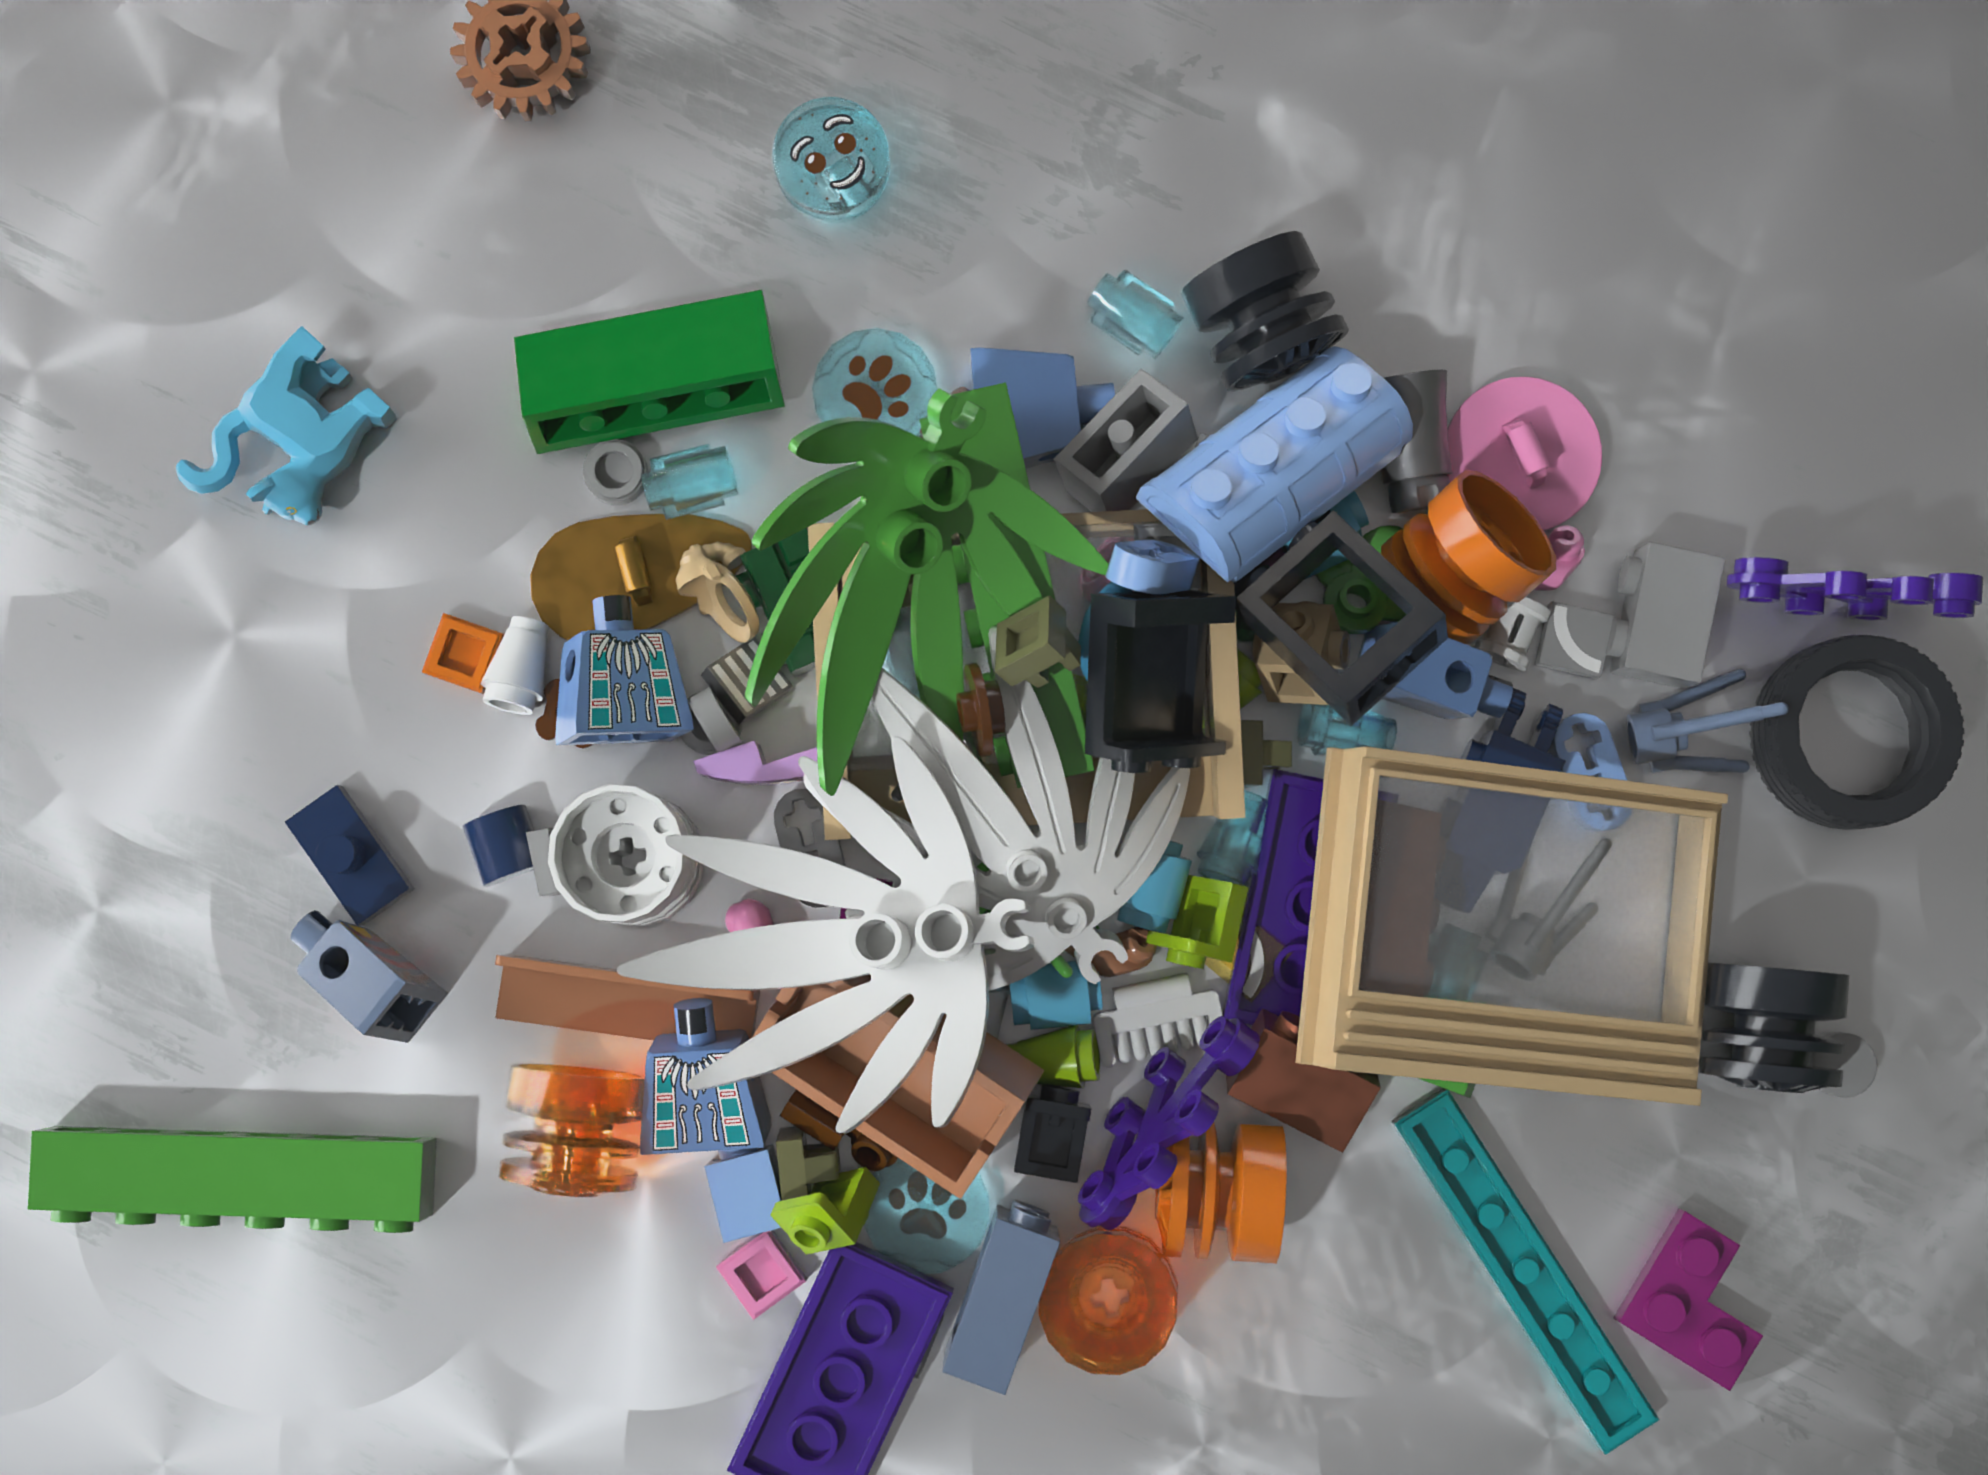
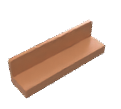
(607, 1002)

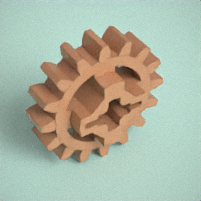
(505, 71)

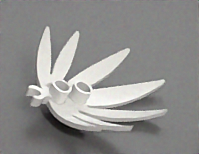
(1064, 883)
(911, 941)

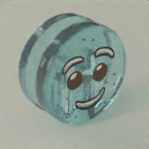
(831, 160)

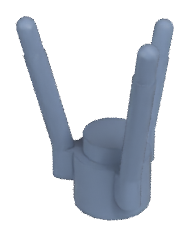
(1658, 735)

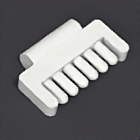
(1149, 1005)

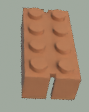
(904, 1122)

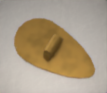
(621, 557)

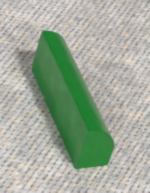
(647, 372)

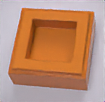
(461, 652)

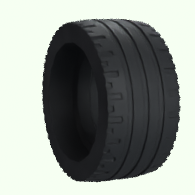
(1932, 722)

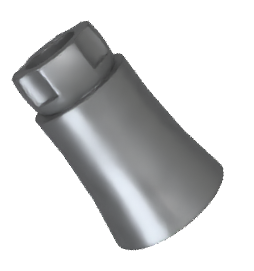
(1425, 460)

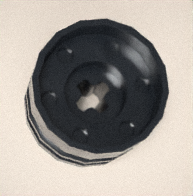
(1261, 305)
(1774, 1026)

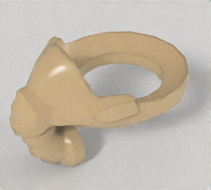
(703, 579)

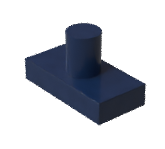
(349, 855)

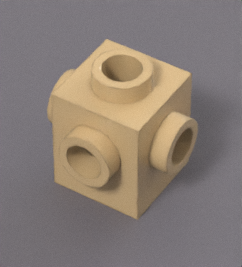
(1320, 630)

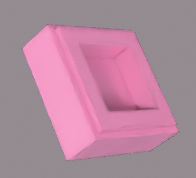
(761, 1273)

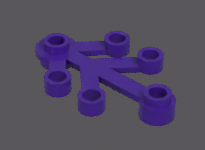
(1867, 599)
(1169, 1118)

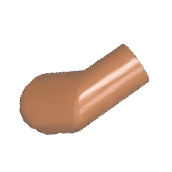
(1137, 949)

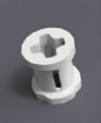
(1513, 652)

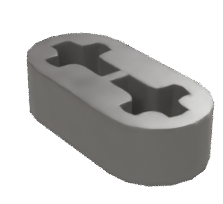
(792, 837)

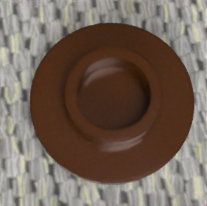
(980, 709)

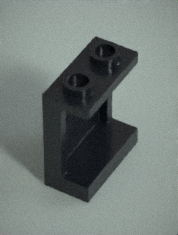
(1150, 677)

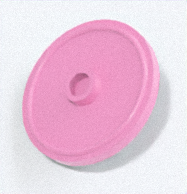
(1532, 443)

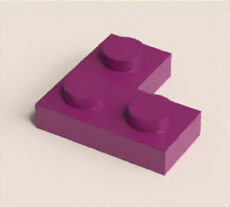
(1672, 1304)

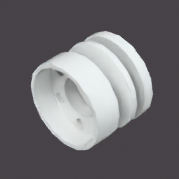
(589, 851)

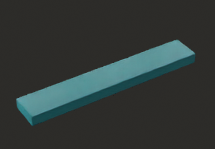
(1525, 1271)

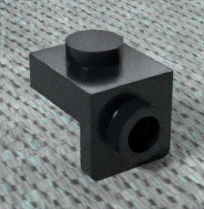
(1052, 1134)

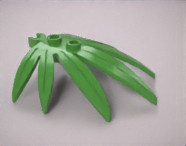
(908, 510)

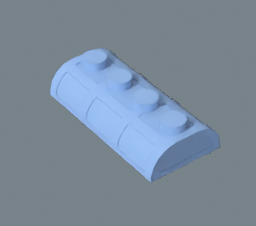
(1281, 463)

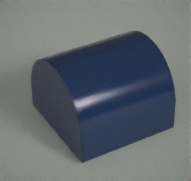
(500, 844)

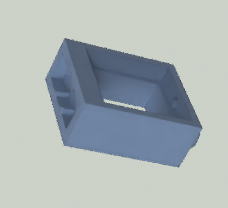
(1002, 1296)

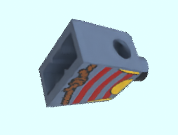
(365, 978)

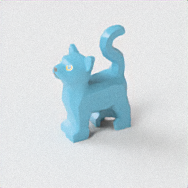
(287, 413)

